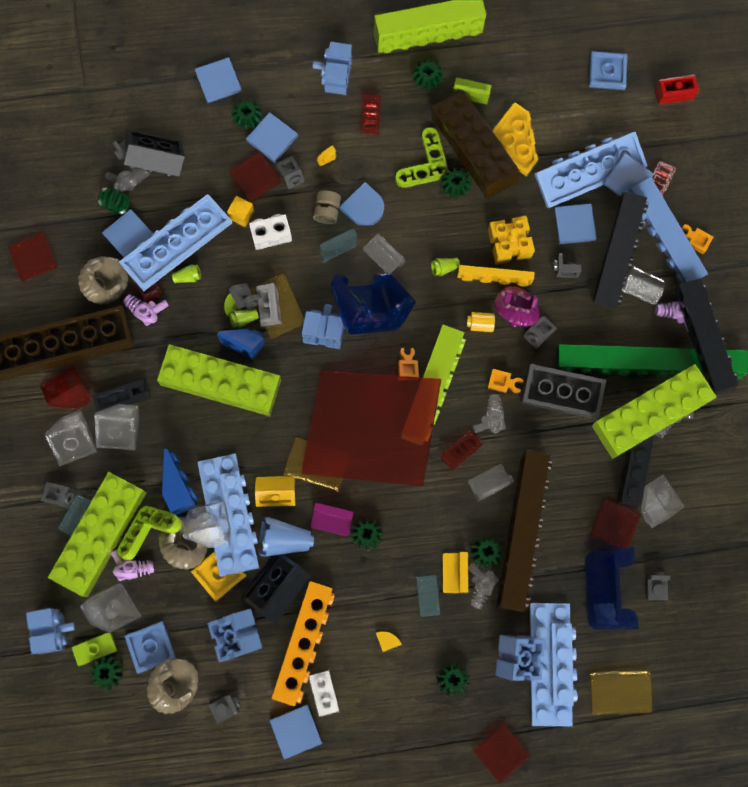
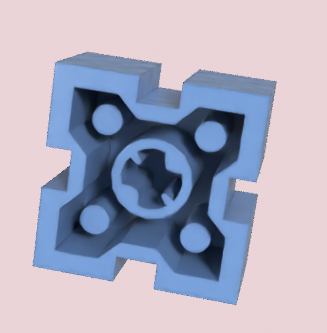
(336, 67)
(323, 329)
(47, 630)
(235, 635)
(520, 657)

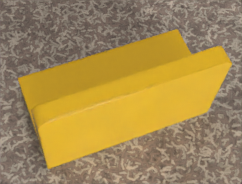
(275, 491)
(455, 572)

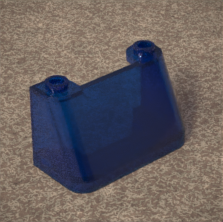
(372, 307)
(603, 589)

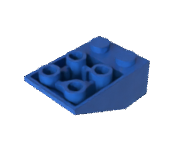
(175, 489)

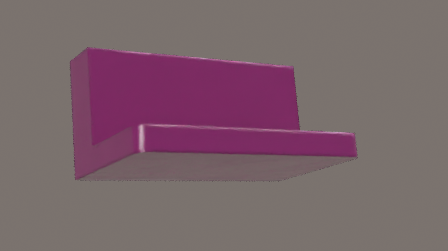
(331, 519)

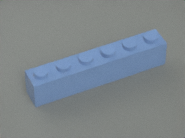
(669, 234)

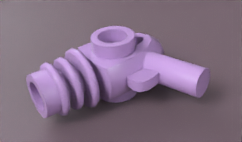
(670, 310)
(144, 311)
(130, 569)

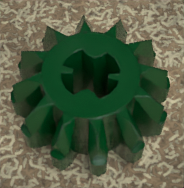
(434, 74)
(253, 117)
(459, 177)
(113, 201)
(374, 535)
(490, 558)
(98, 673)
(457, 673)

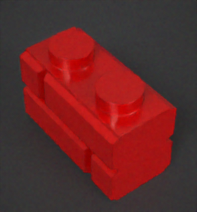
(676, 89)

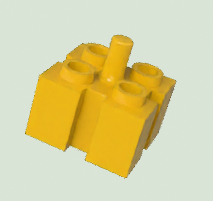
(511, 240)

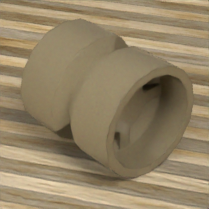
(327, 207)

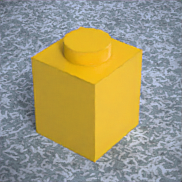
(240, 211)

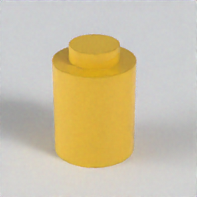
(481, 321)

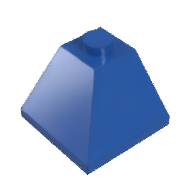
(243, 342)

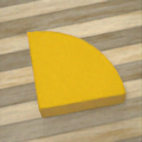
(327, 156)
(387, 640)

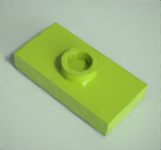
(94, 649)

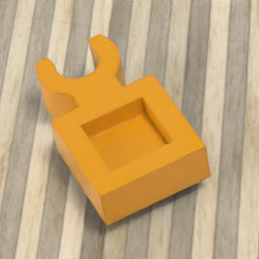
(699, 239)
(407, 366)
(501, 381)

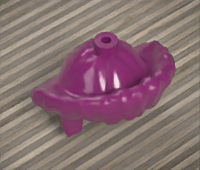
(517, 306)

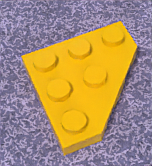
(517, 138)

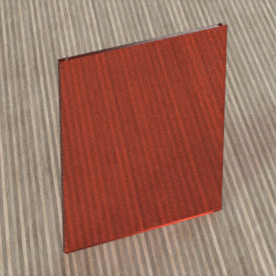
(372, 427)

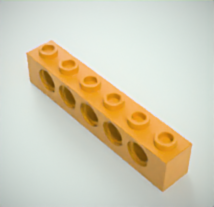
(282, 692)

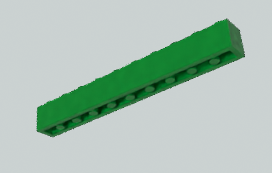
(636, 360)

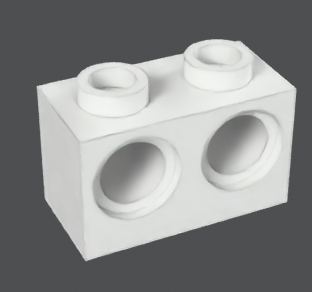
(271, 236)
(324, 693)

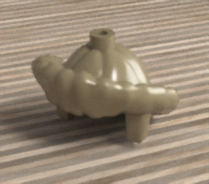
(103, 280)
(180, 551)
(172, 685)

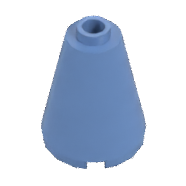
(283, 538)

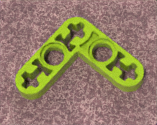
(433, 163)
(129, 549)

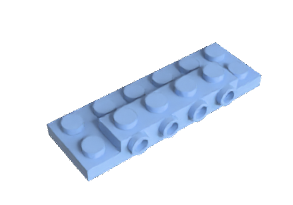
(586, 169)
(175, 242)
(221, 482)
(554, 694)

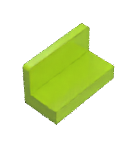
(474, 90)

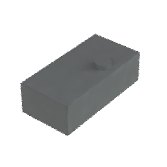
(563, 391)

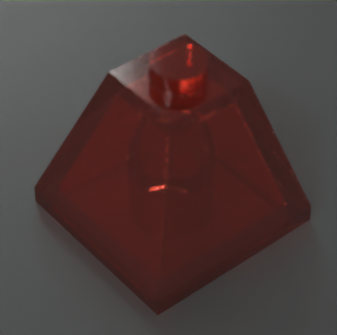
(66, 391)

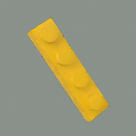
(503, 276)

